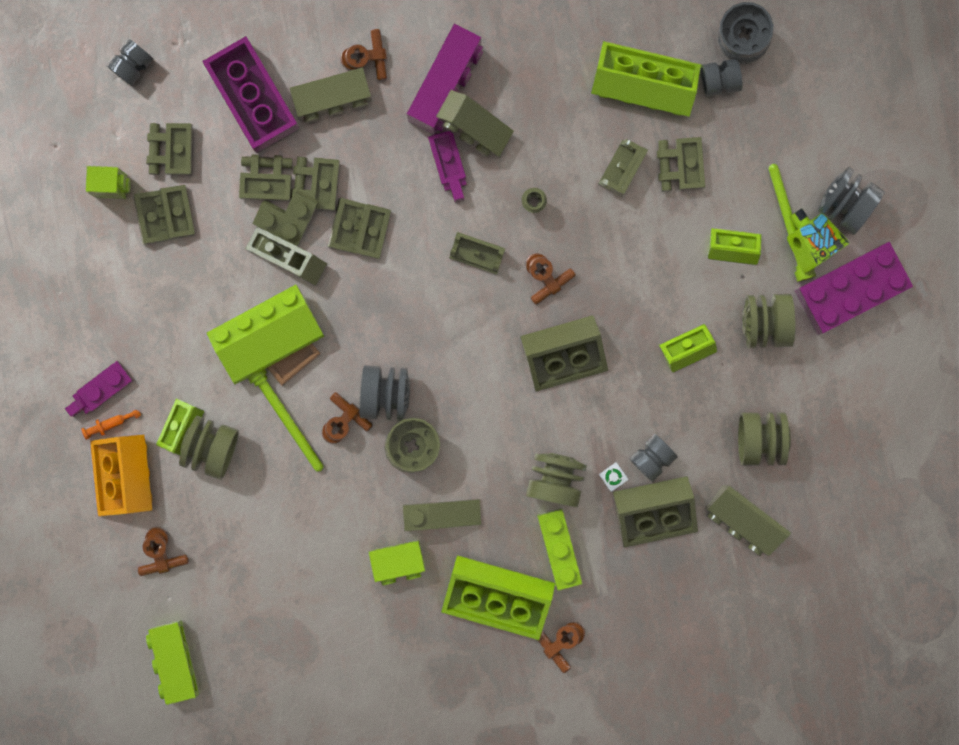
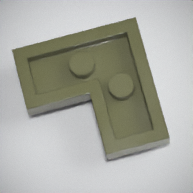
(287, 223)

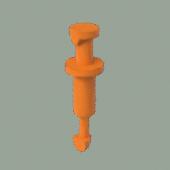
(108, 424)

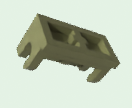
(623, 167)
(477, 253)

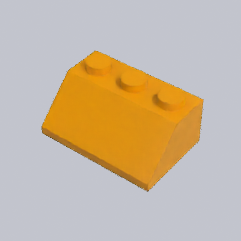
(121, 475)

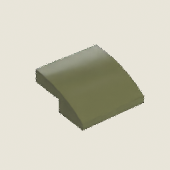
(163, 214)
(359, 228)

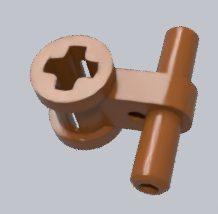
(378, 55)
(552, 285)
(351, 412)
(162, 563)
(552, 650)

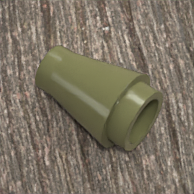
(534, 193)

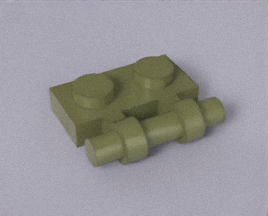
(178, 149)
(689, 164)
(324, 181)
(265, 186)

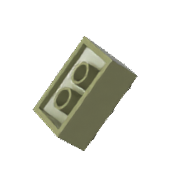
(564, 353)
(656, 511)
(746, 521)

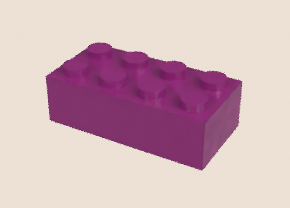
(448, 72)
(250, 94)
(853, 288)

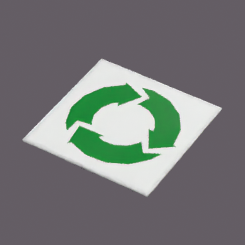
(613, 477)

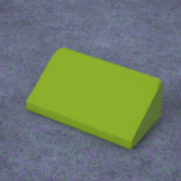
(734, 246)
(688, 348)
(176, 425)

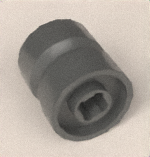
(129, 62)
(721, 77)
(653, 457)

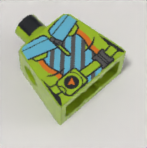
(814, 240)

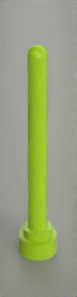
(786, 212)
(260, 380)

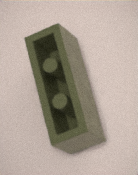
(331, 95)
(474, 124)

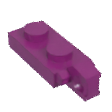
(448, 163)
(99, 389)

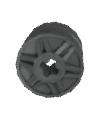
(750, 19)
(850, 200)
(384, 393)

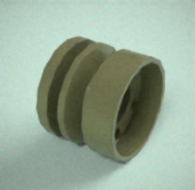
(773, 320)
(768, 438)
(425, 439)
(208, 447)
(556, 480)

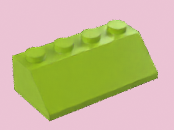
(646, 79)
(265, 334)
(498, 597)

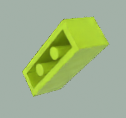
(559, 549)
(172, 662)

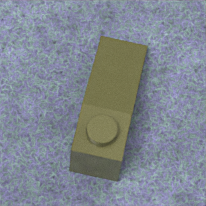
(286, 256)
(441, 515)

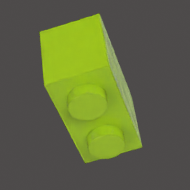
(107, 182)
(396, 562)

